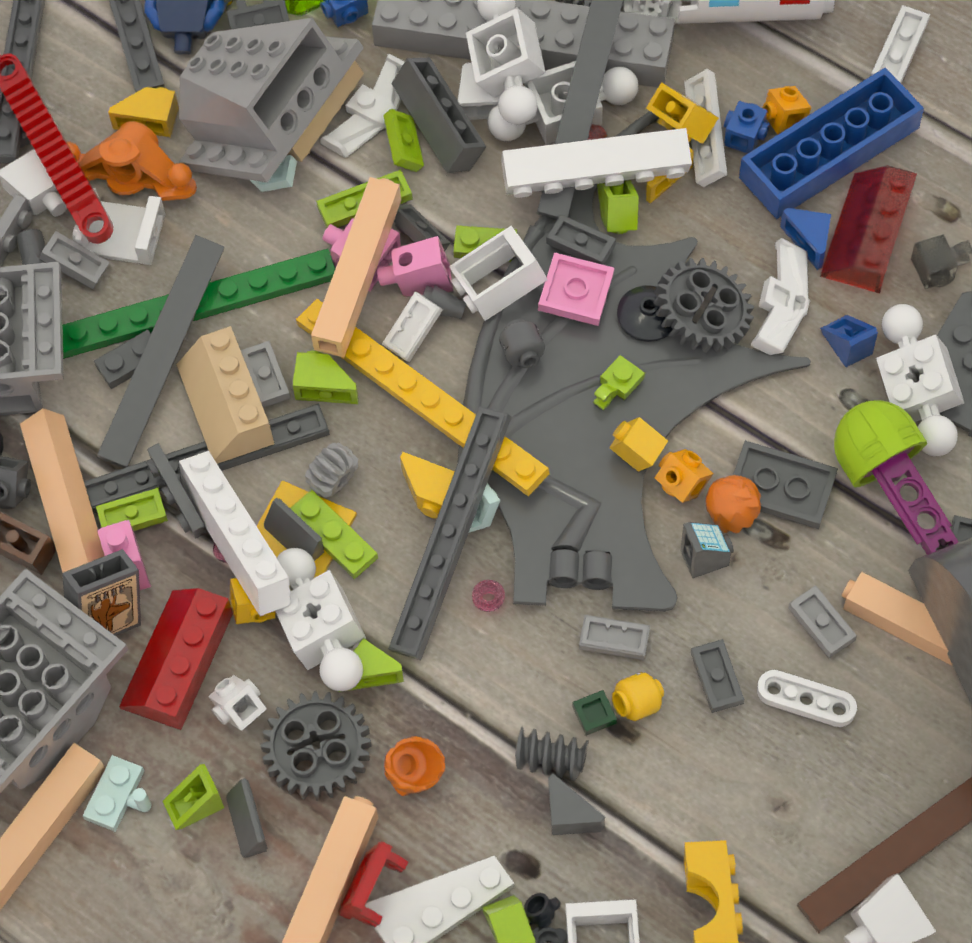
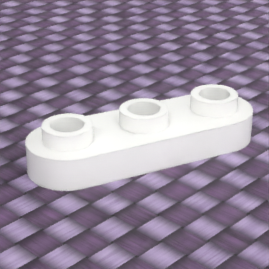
(794, 688)

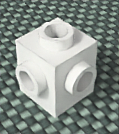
(236, 702)

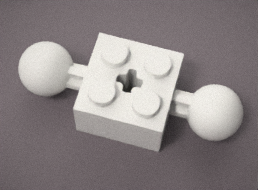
(505, 57)
(551, 90)
(920, 378)
(320, 622)

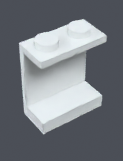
(133, 235)

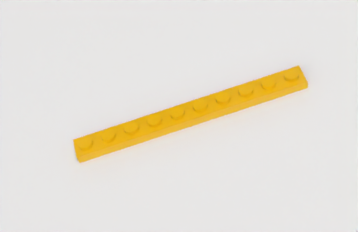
(430, 402)

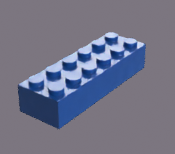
(831, 142)

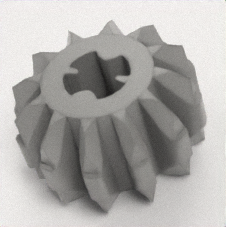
(331, 469)

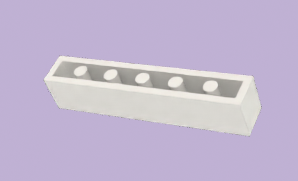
(596, 162)
(235, 533)

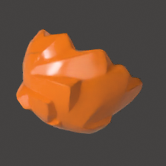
(733, 503)
(414, 765)

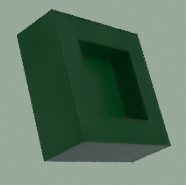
(594, 712)

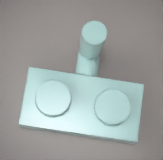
(115, 793)

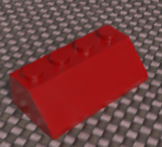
(178, 656)

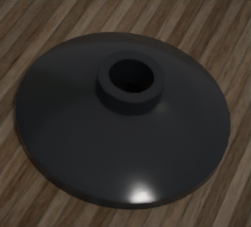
(637, 320)

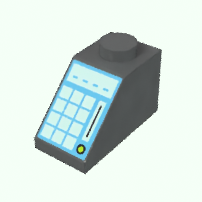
(705, 548)

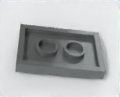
(787, 483)

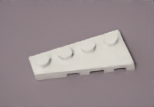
(440, 904)

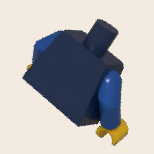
(184, 19)

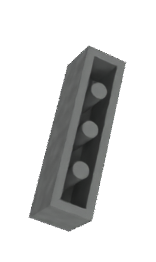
(438, 114)

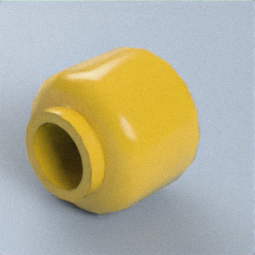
(637, 696)

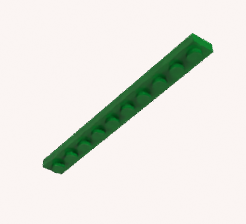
(219, 297)

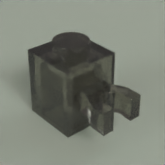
(938, 262)

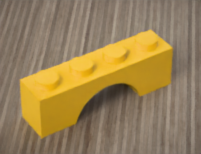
(708, 875)

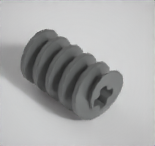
(550, 754)

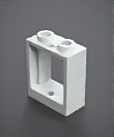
(487, 259)
(602, 913)

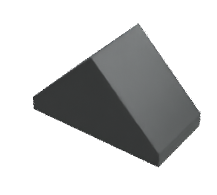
(570, 811)

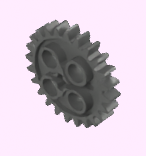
(683, 292)
(324, 773)

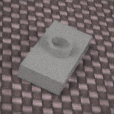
(614, 637)

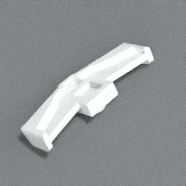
(367, 110)
(784, 299)

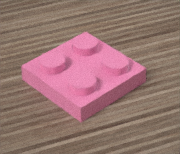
(576, 289)

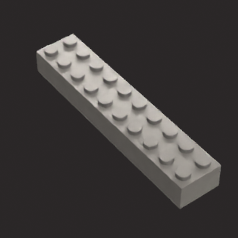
(440, 28)

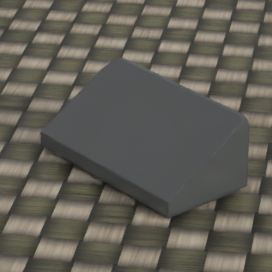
(292, 530)
(246, 819)

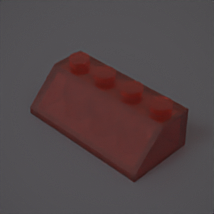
(869, 227)

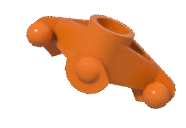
(134, 162)

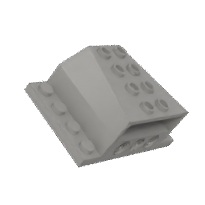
(257, 93)
(29, 334)
(49, 678)

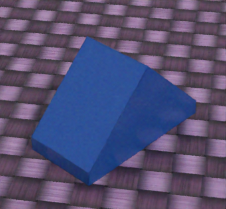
(807, 231)
(850, 339)

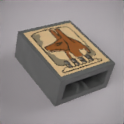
(106, 591)

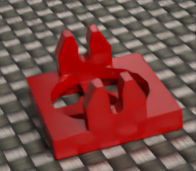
(364, 881)

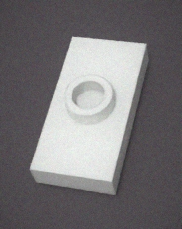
(412, 326)

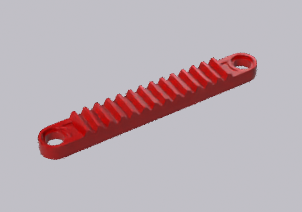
(53, 151)

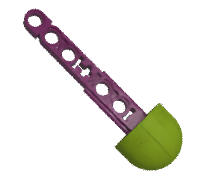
(878, 444)

